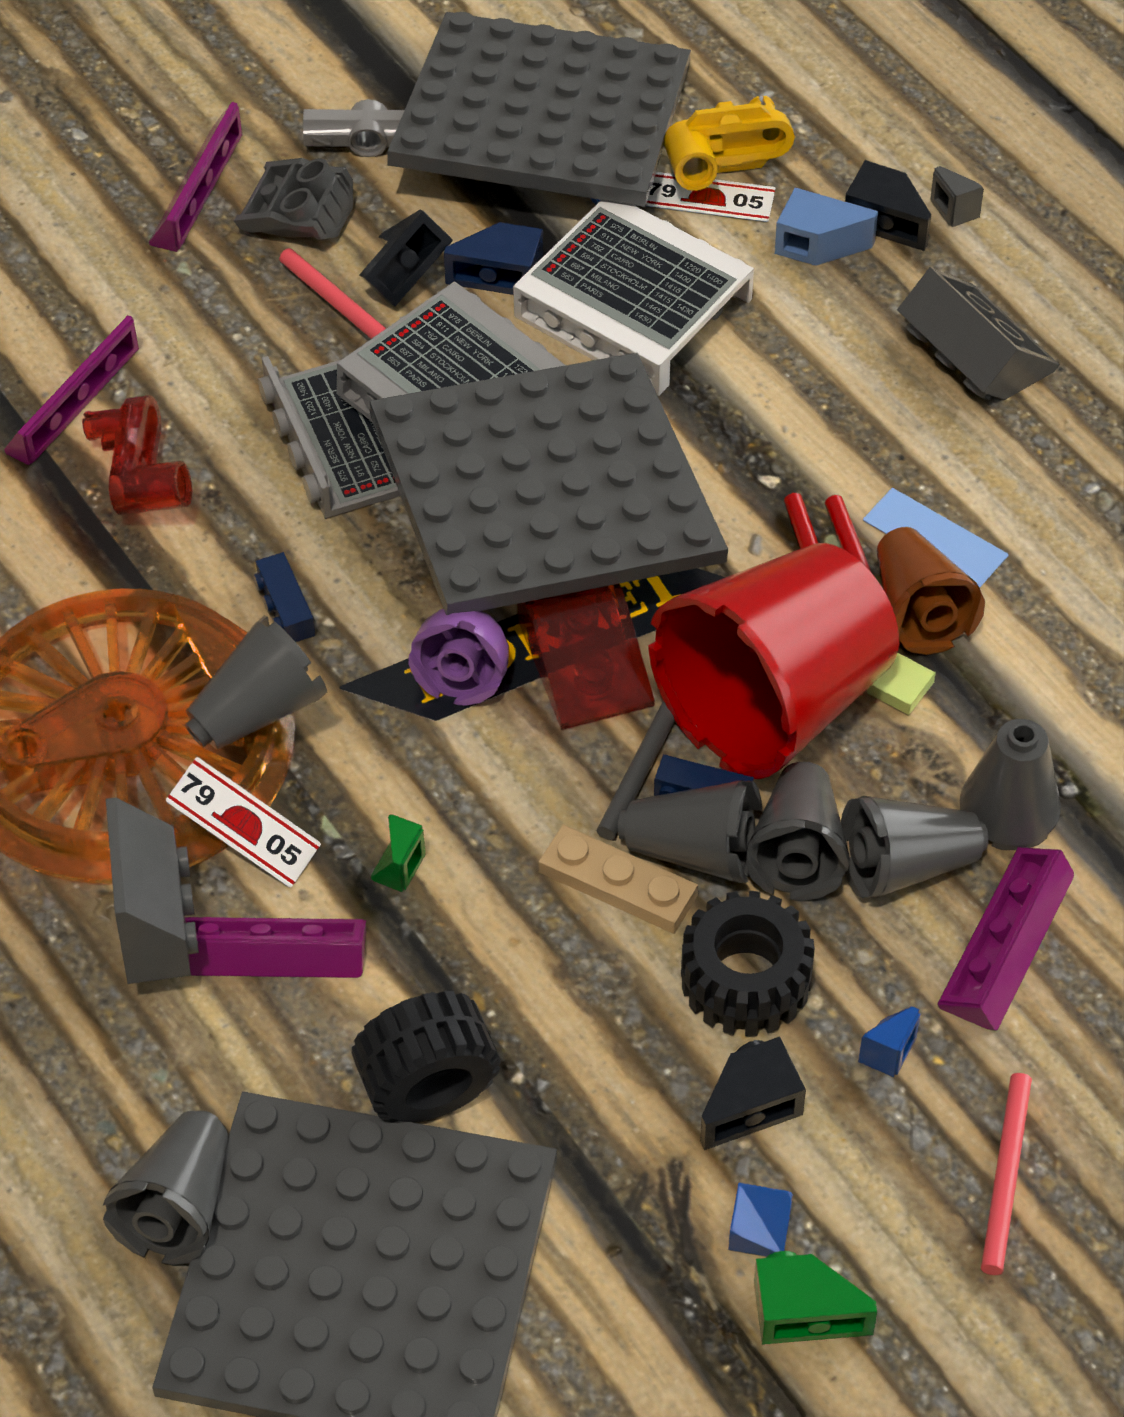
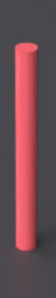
(331, 293)
(1006, 1174)

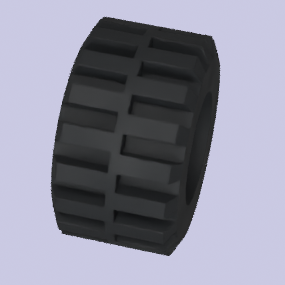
(754, 928)
(425, 1057)

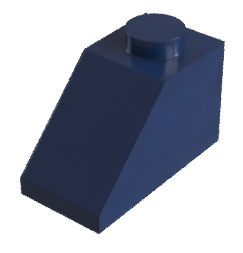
(493, 257)

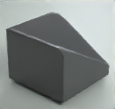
(956, 196)

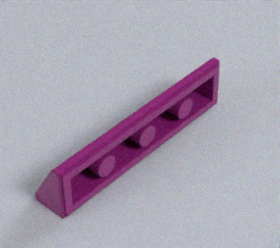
(199, 181)
(74, 393)
(1007, 937)
(278, 947)

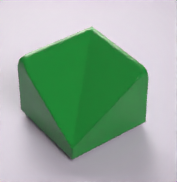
(402, 854)

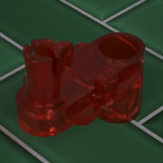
(135, 477)

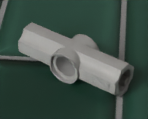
(364, 128)

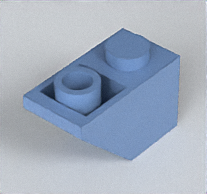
(823, 228)

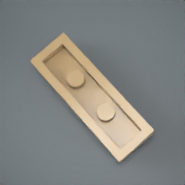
(618, 878)

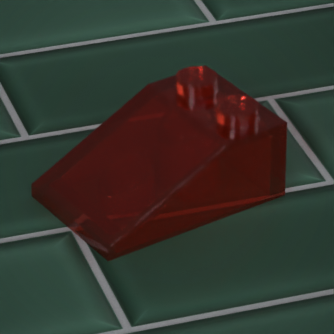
(586, 654)

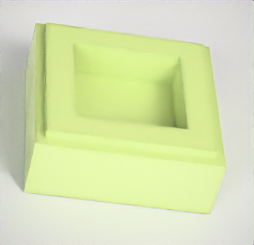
(903, 684)

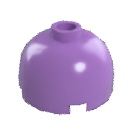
(459, 656)

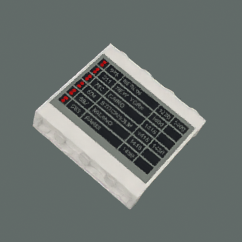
(629, 288)

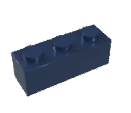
(284, 597)
(682, 775)

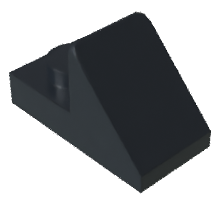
(407, 255)

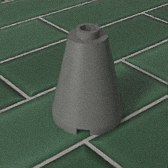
(253, 687)
(1015, 787)
(696, 828)
(799, 836)
(906, 843)
(171, 1191)

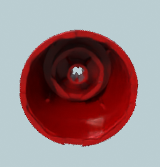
(772, 654)

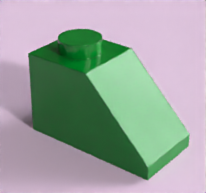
(808, 1301)

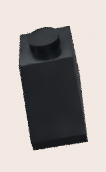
(899, 206)
(752, 1093)

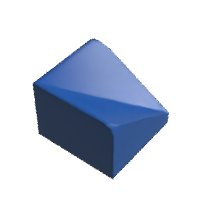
(890, 1041)
(760, 1220)

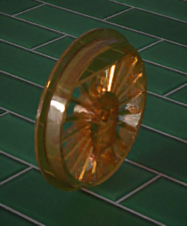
(116, 726)

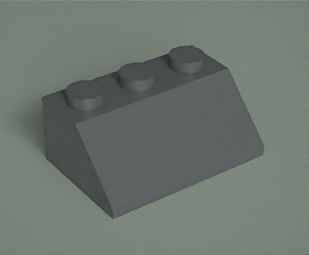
(974, 336)
(150, 895)

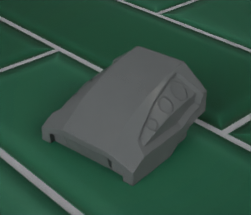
(299, 200)

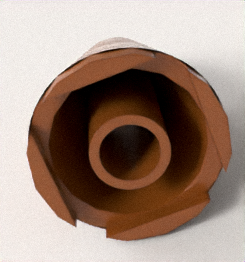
(927, 592)

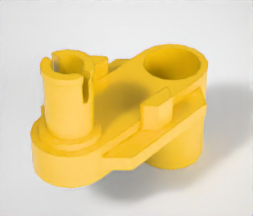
(726, 141)

